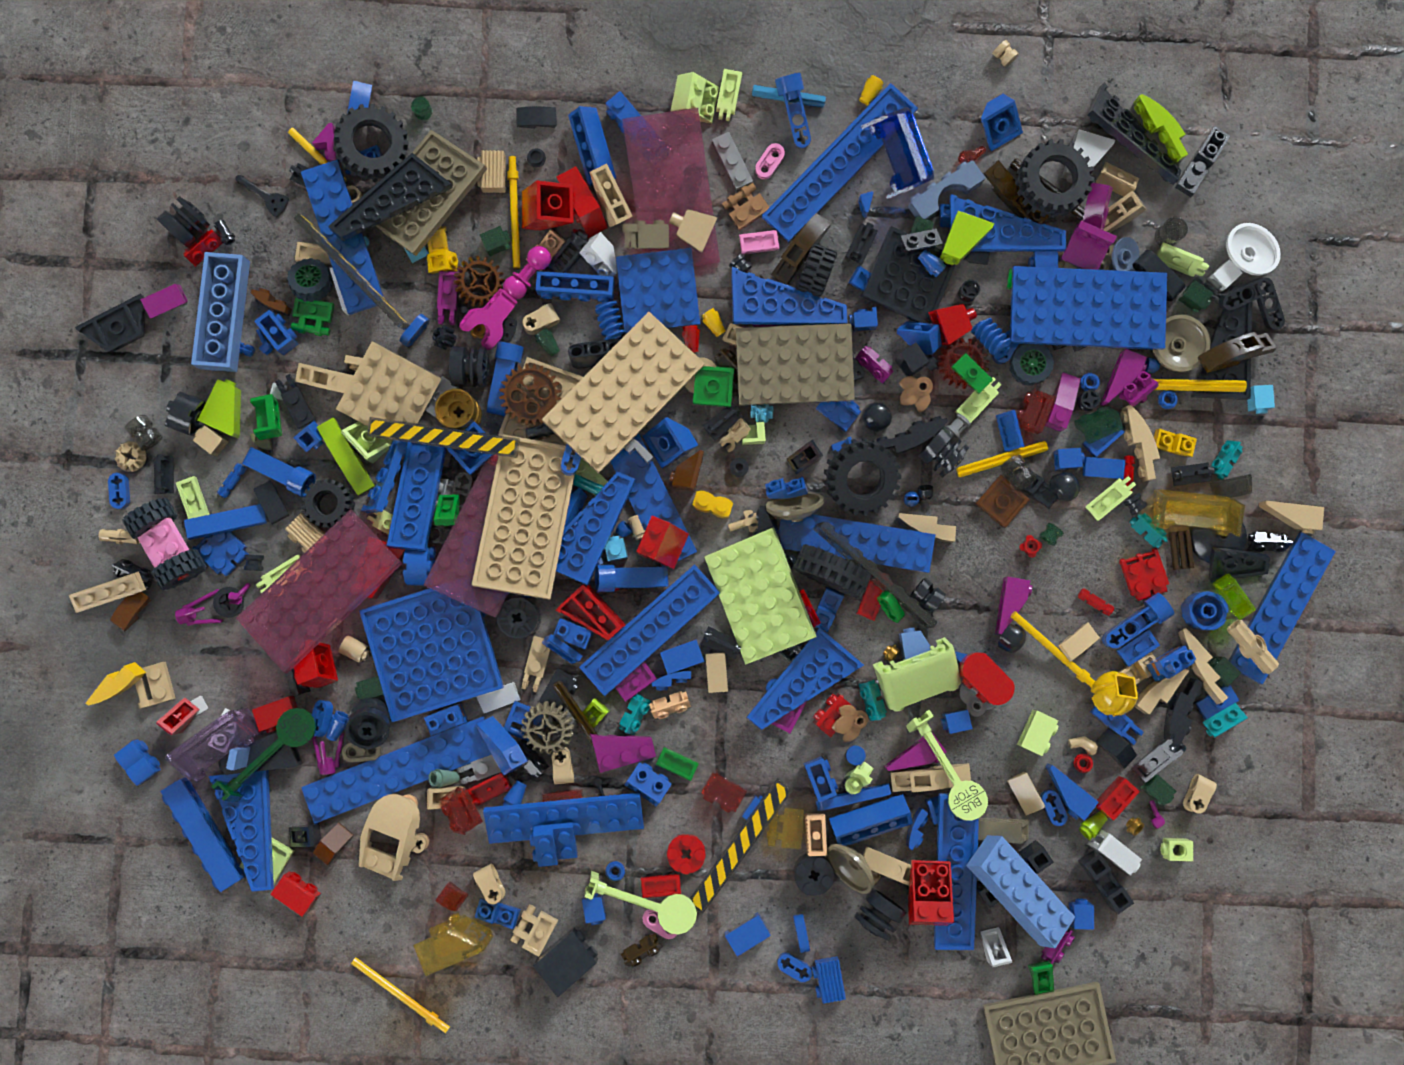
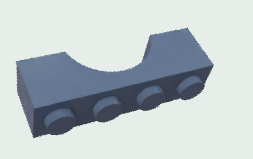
(964, 179)

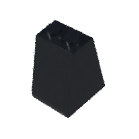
(566, 961)

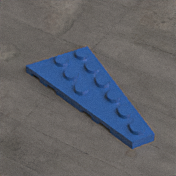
(1009, 231)
(775, 303)
(591, 529)
(810, 673)

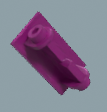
(880, 370)
(1056, 954)

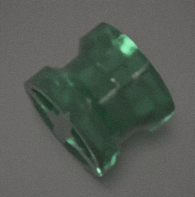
(418, 105)
(1051, 534)

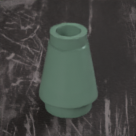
(441, 778)

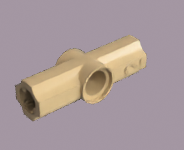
(1252, 646)

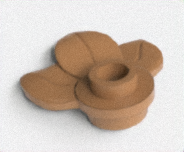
(913, 393)
(848, 724)

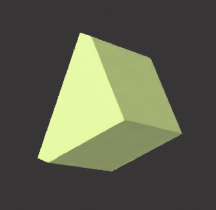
(369, 447)

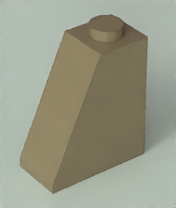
(1011, 829)

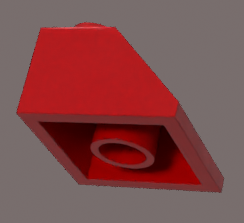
(316, 668)

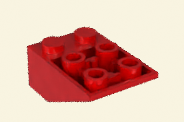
(930, 893)

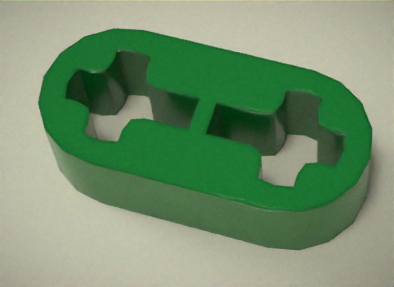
(891, 606)

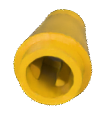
(871, 89)
(713, 322)

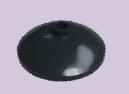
(1205, 538)

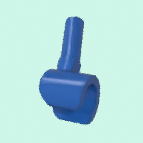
(266, 347)

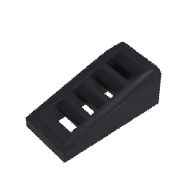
(561, 253)

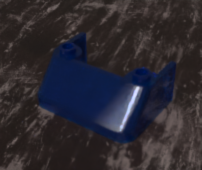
(904, 150)

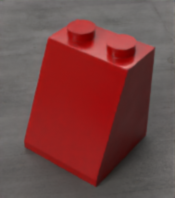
(547, 205)
(662, 542)

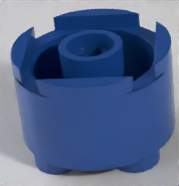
(418, 565)
(1212, 618)

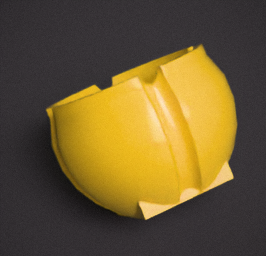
(1107, 694)

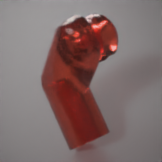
(969, 155)

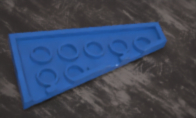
(251, 827)

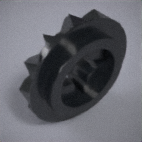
(222, 609)

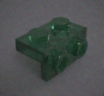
(1099, 424)

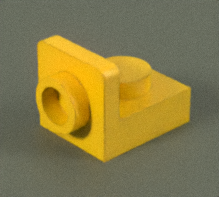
(438, 241)
(442, 261)

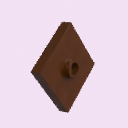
(1002, 501)

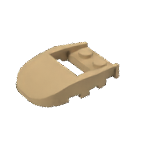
(396, 818)

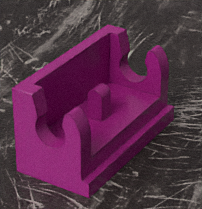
(164, 300)

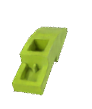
(1159, 120)

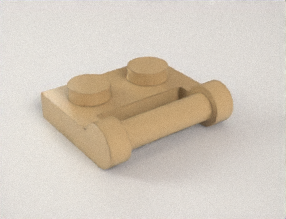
(159, 685)

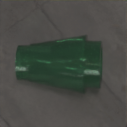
(547, 342)

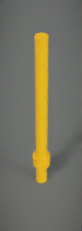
(512, 176)
(1080, 673)
(431, 1017)

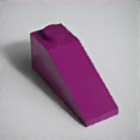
(1125, 371)
(1064, 402)
(1013, 597)
(915, 755)

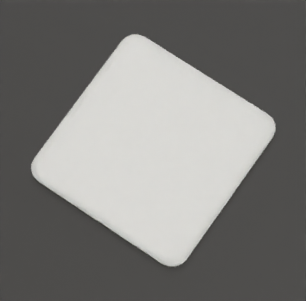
(275, 391)
(200, 703)

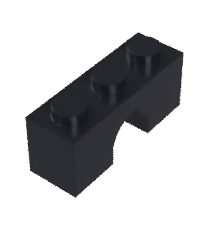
(1107, 885)

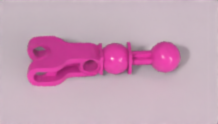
(505, 299)

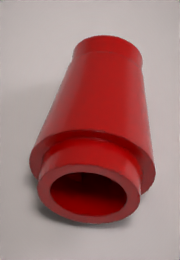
(691, 337)

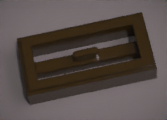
(1188, 546)

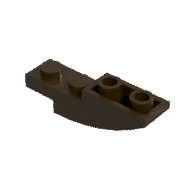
(1006, 190)
(800, 247)
(1236, 350)

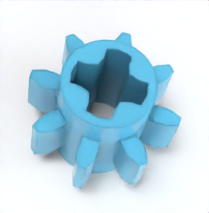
(761, 413)

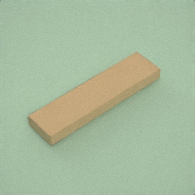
(107, 592)

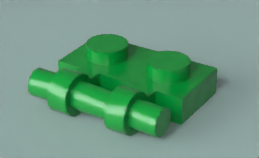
(317, 311)

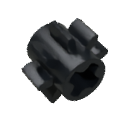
(444, 337)

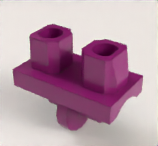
(1139, 389)

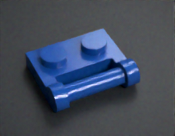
(517, 715)

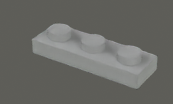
(732, 161)

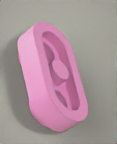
(769, 162)
(655, 926)

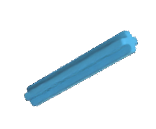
(772, 93)

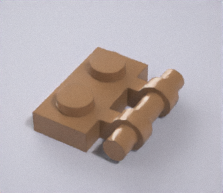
(749, 211)

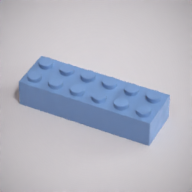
(220, 312)
(1021, 891)

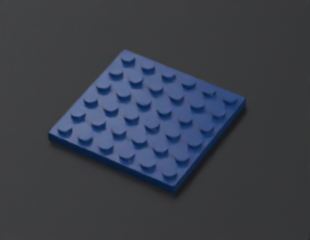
(429, 652)

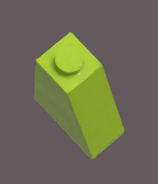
(964, 236)
(223, 408)

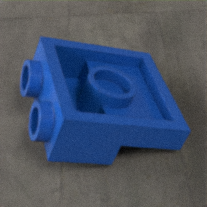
(553, 843)

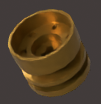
(450, 406)

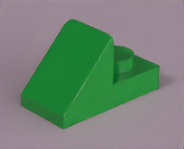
(447, 510)
(1042, 977)

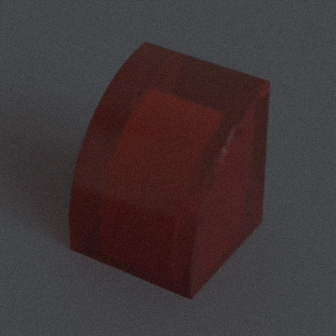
(451, 897)

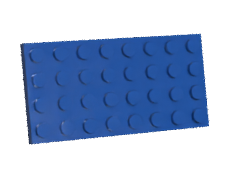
(1088, 307)

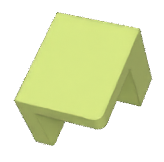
(755, 435)

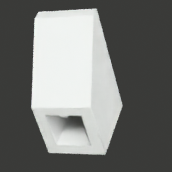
(600, 255)

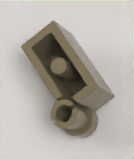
(646, 235)

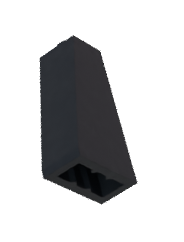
(284, 758)

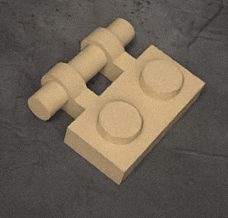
(539, 933)

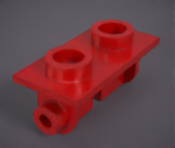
(208, 243)

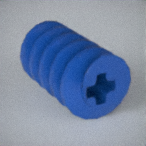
(609, 320)
(991, 338)

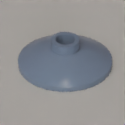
(1125, 254)

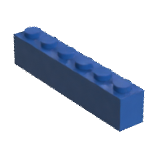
(203, 834)

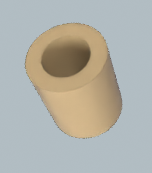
(354, 649)

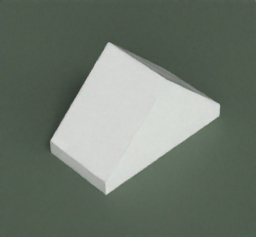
(995, 947)

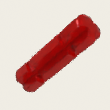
(1129, 468)
(1096, 602)

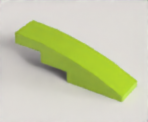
(345, 456)

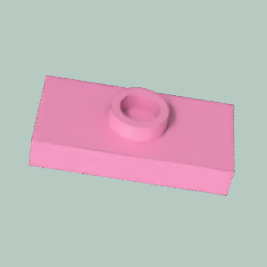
(759, 242)

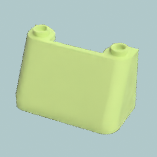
(919, 676)

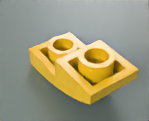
(1175, 443)

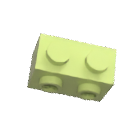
(1038, 733)

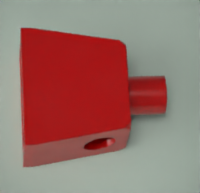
(953, 322)

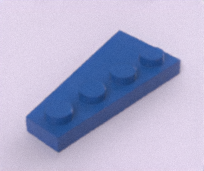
(385, 478)

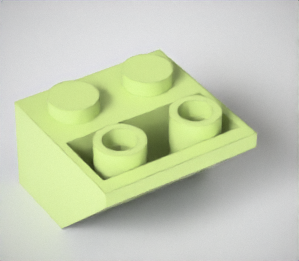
(695, 92)

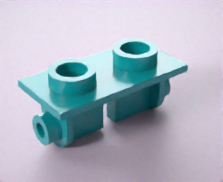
(1229, 452)
(1154, 534)
(874, 708)
(1224, 720)
(631, 722)

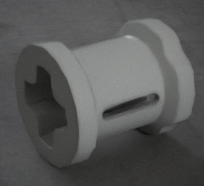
(958, 425)

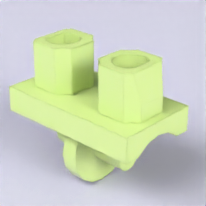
(858, 778)

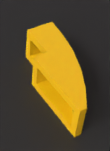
(116, 683)

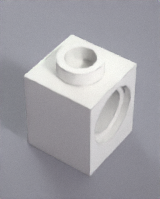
(1224, 275)

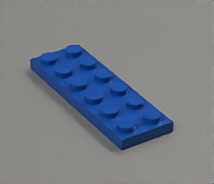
(416, 497)

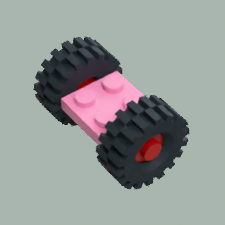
(163, 543)

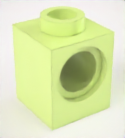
(1185, 849)

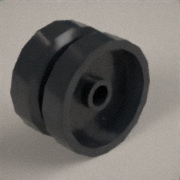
(368, 723)

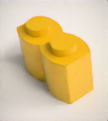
(707, 503)

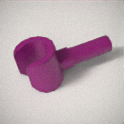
(236, 598)
(1158, 821)

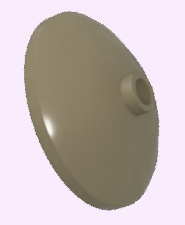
(1192, 342)
(795, 508)
(850, 868)

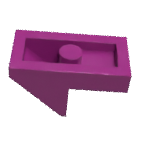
(325, 141)

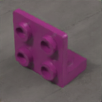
(1087, 246)

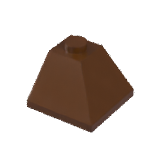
(687, 472)

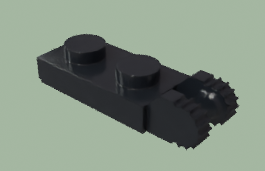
(296, 403)

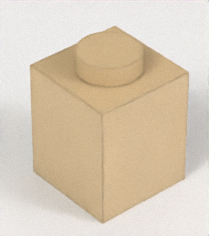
(210, 440)

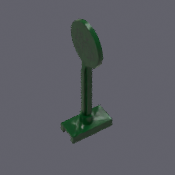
(293, 729)

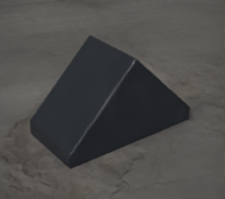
(804, 457)
(1117, 747)
(305, 835)

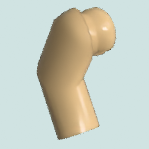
(1084, 742)

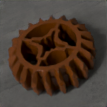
(473, 275)

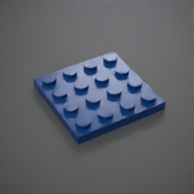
(659, 285)

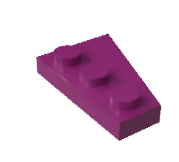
(620, 751)

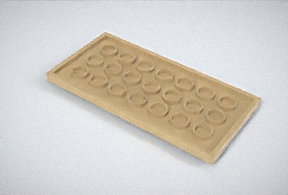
(623, 392)
(525, 521)

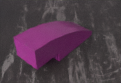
(1097, 205)

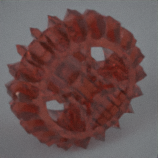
(948, 354)

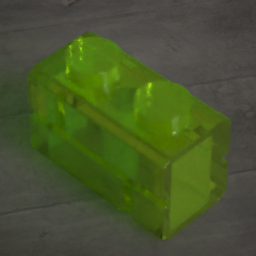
(1234, 596)

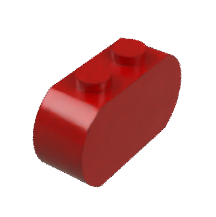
(986, 679)

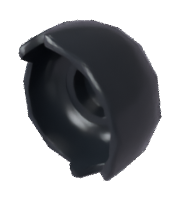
(876, 416)
(1065, 486)
(1012, 638)

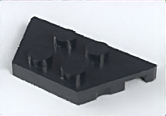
(117, 325)

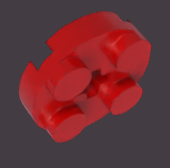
(675, 853)

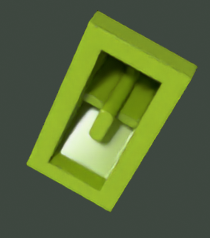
(595, 712)

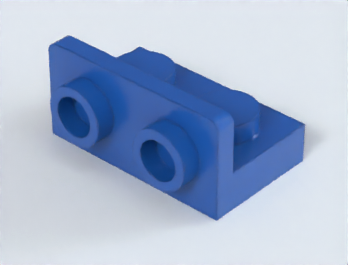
(840, 413)

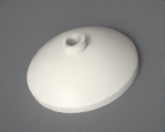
(1253, 249)

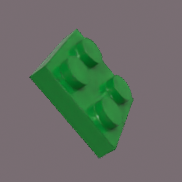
(713, 386)

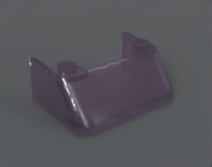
(214, 743)

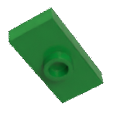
(972, 373)
(677, 763)

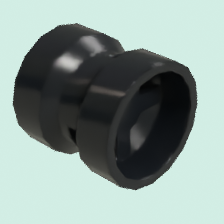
(972, 287)

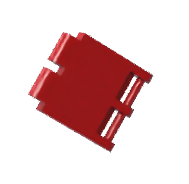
(1145, 575)

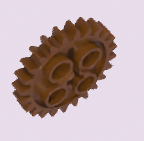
(519, 408)

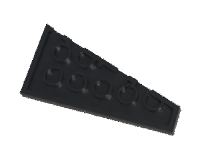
(1131, 134)
(397, 192)
(1230, 326)

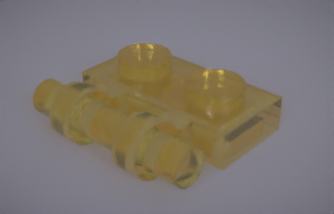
(792, 828)

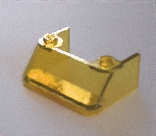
(1197, 510)
(452, 942)

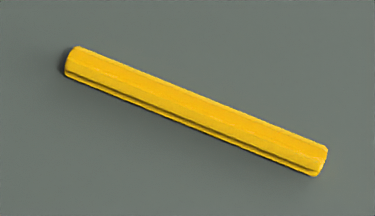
(1201, 385)
(1000, 459)

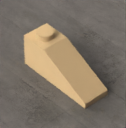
(609, 196)
(1123, 211)
(1296, 516)

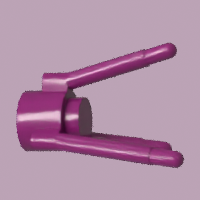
(188, 614)
(327, 764)

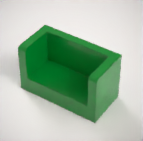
(267, 417)

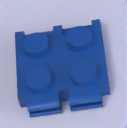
(221, 551)

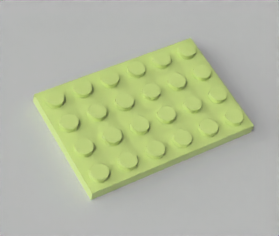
(760, 596)

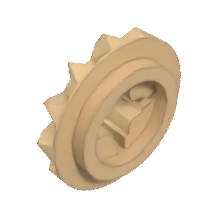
(130, 465)

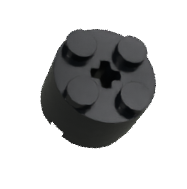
(184, 413)
(818, 884)

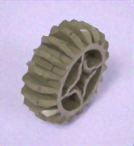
(532, 730)

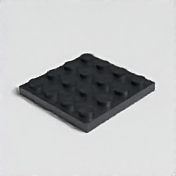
(903, 282)

